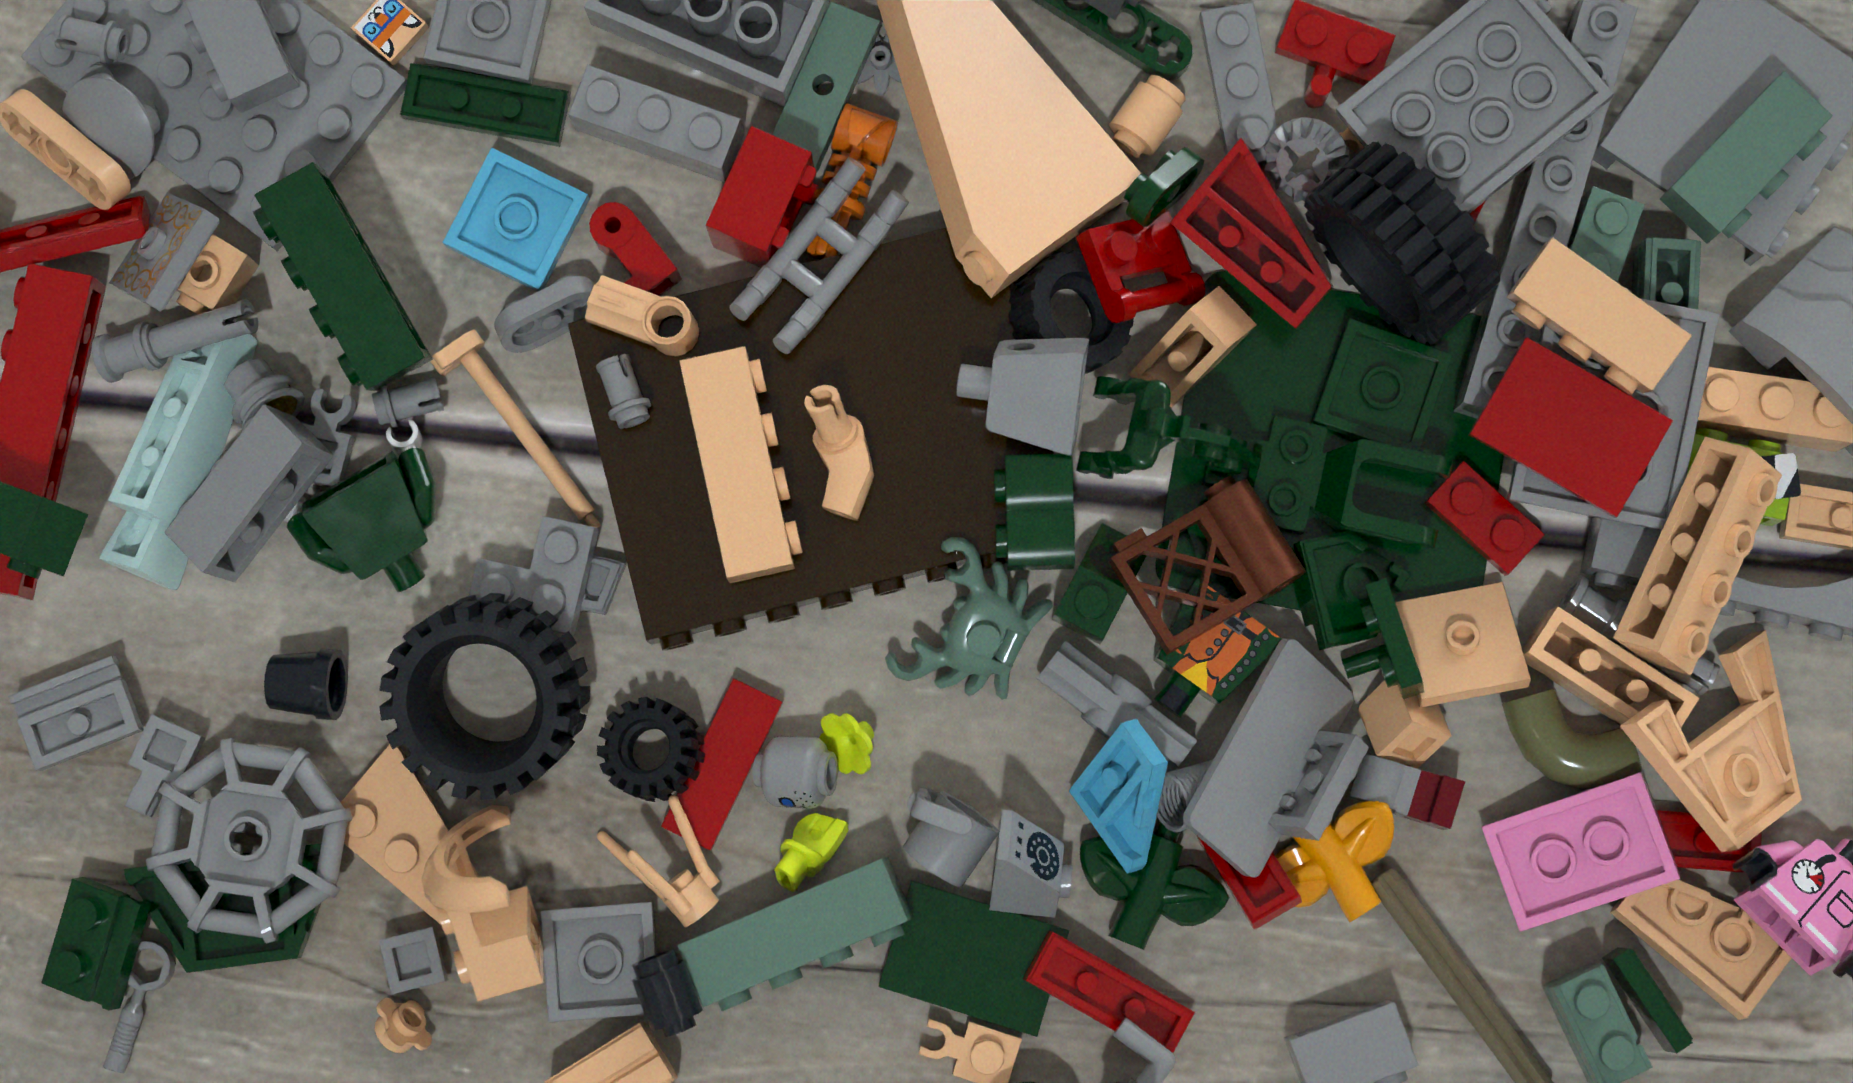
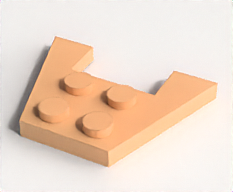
(1739, 769)

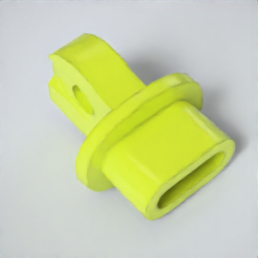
(810, 848)

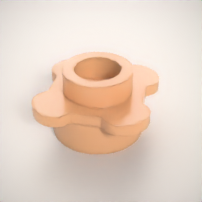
(401, 1026)

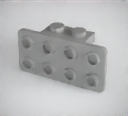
(1279, 763)

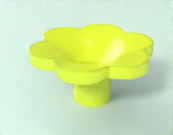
(848, 741)

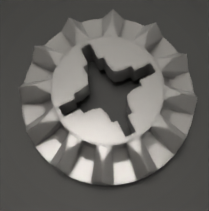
(1303, 136)

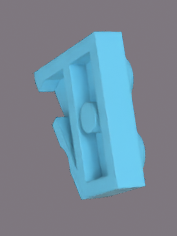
(1123, 793)

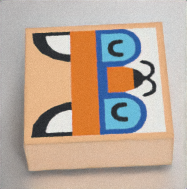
(390, 29)

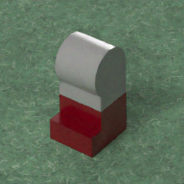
(1409, 791)

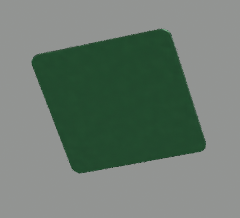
(1284, 375)

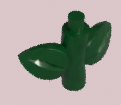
(1179, 893)

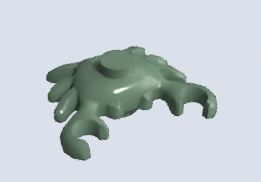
(982, 632)

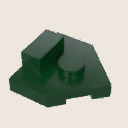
(1335, 585)

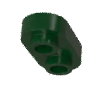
(1164, 187)

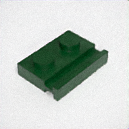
(96, 943)

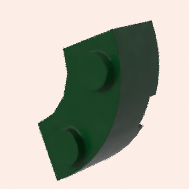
(37, 532)

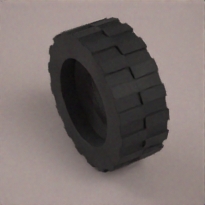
(1033, 316)

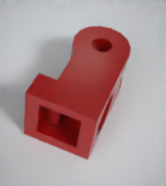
(625, 238)

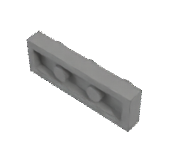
(1239, 77)

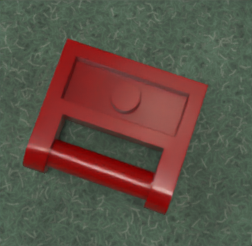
(1131, 251)

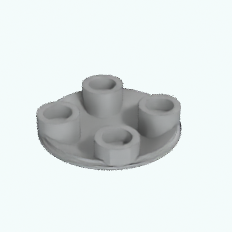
(113, 121)

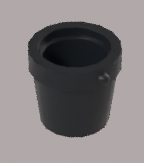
(308, 683)

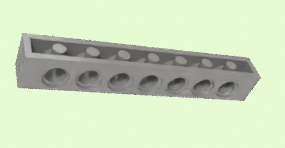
(1545, 203)

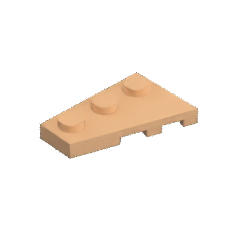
(395, 825)
(1707, 942)

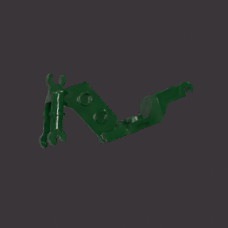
(1284, 471)

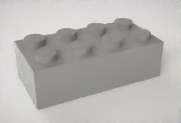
(736, 41)

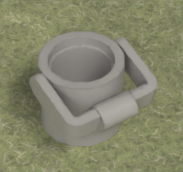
(949, 835)

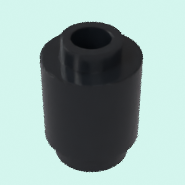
(666, 993)

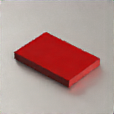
(1570, 427)

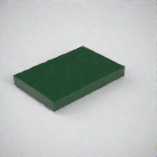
(968, 959)

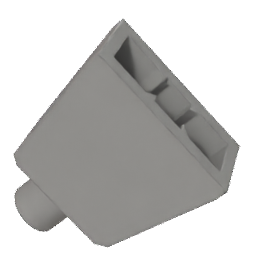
(1031, 390)

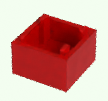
(761, 197)

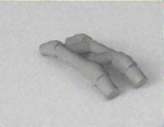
(819, 222)

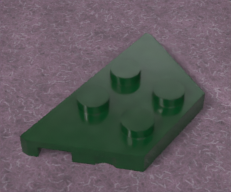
(217, 949)

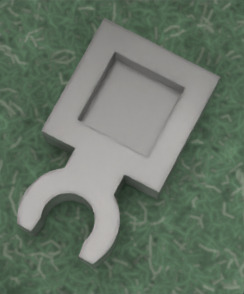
(327, 431)

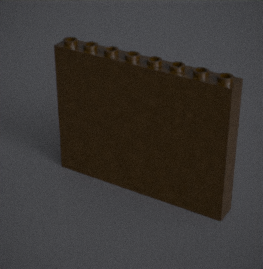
(896, 361)

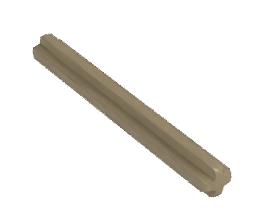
(1458, 979)

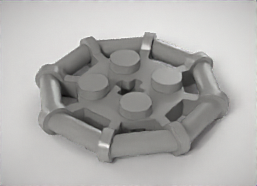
(268, 866)

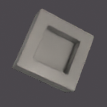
(413, 960)

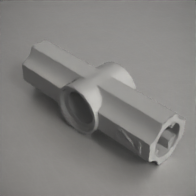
(1111, 700)

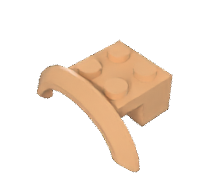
(493, 926)

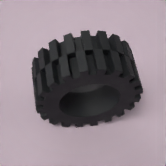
(1402, 242)
(435, 735)

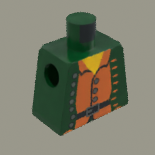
(1214, 660)

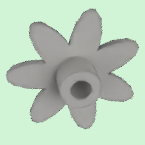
(880, 69)

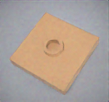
(1464, 644)

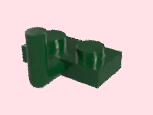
(1395, 653)

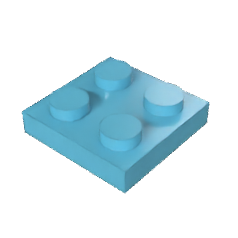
(516, 220)

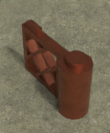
(1241, 537)

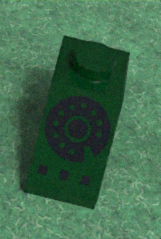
(1095, 589)

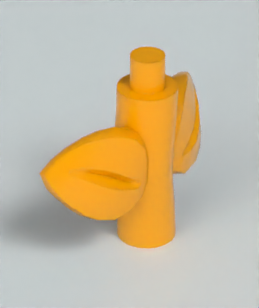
(1336, 861)

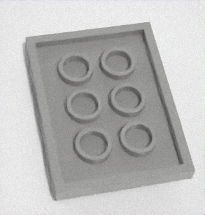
(1479, 97)
(1675, 396)

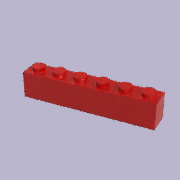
(43, 385)

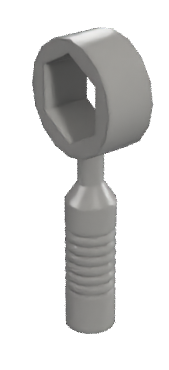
(133, 1013)

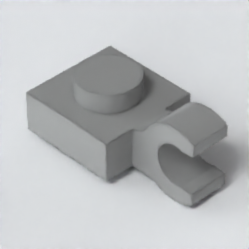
(162, 756)

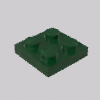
(1382, 387)

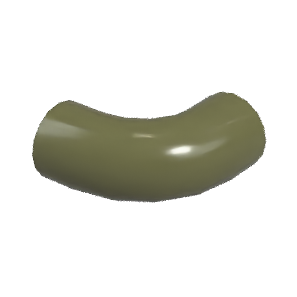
(1566, 754)

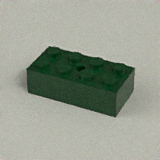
(342, 276)

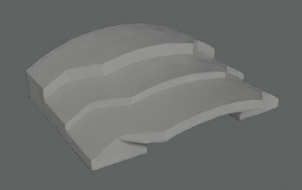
(1810, 321)

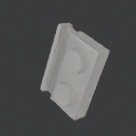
(76, 713)

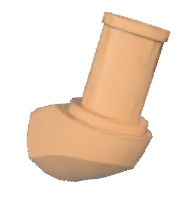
(844, 452)

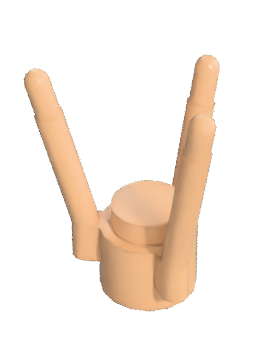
(685, 894)

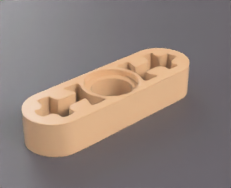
(64, 149)

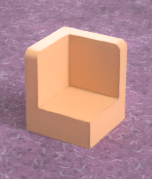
(1401, 727)

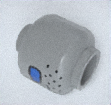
(796, 772)

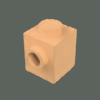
(215, 277)

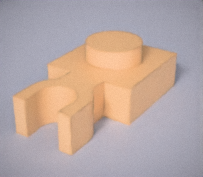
(981, 1055)

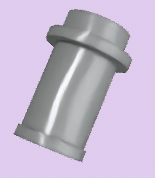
(106, 41)
(623, 392)
(407, 401)

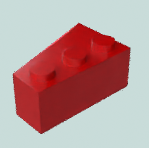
(1253, 236)

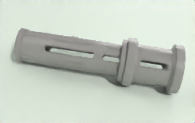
(153, 344)
(1604, 617)

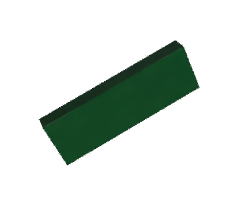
(485, 104)

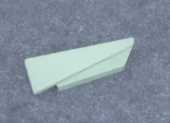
(173, 458)

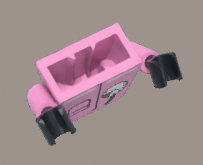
(1803, 900)

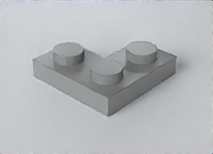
(555, 575)

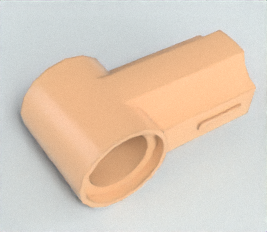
(639, 314)

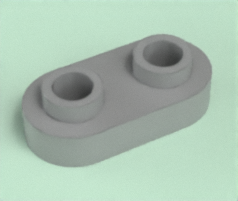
(544, 314)

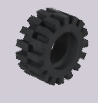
(622, 736)

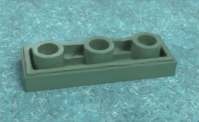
(834, 57)

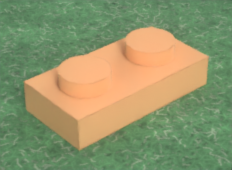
(1820, 517)

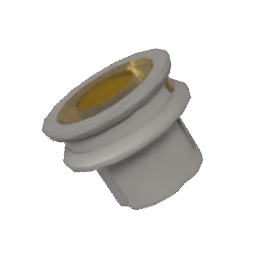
(256, 384)

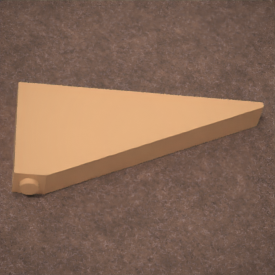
(1001, 137)

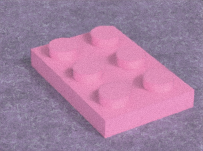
(1581, 852)

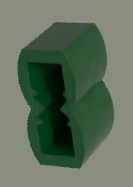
(1038, 512)

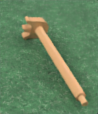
(464, 352)

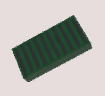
(1648, 999)

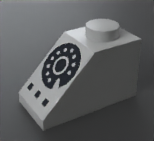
(1028, 869)

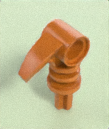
(867, 140)

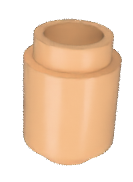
(1147, 116)

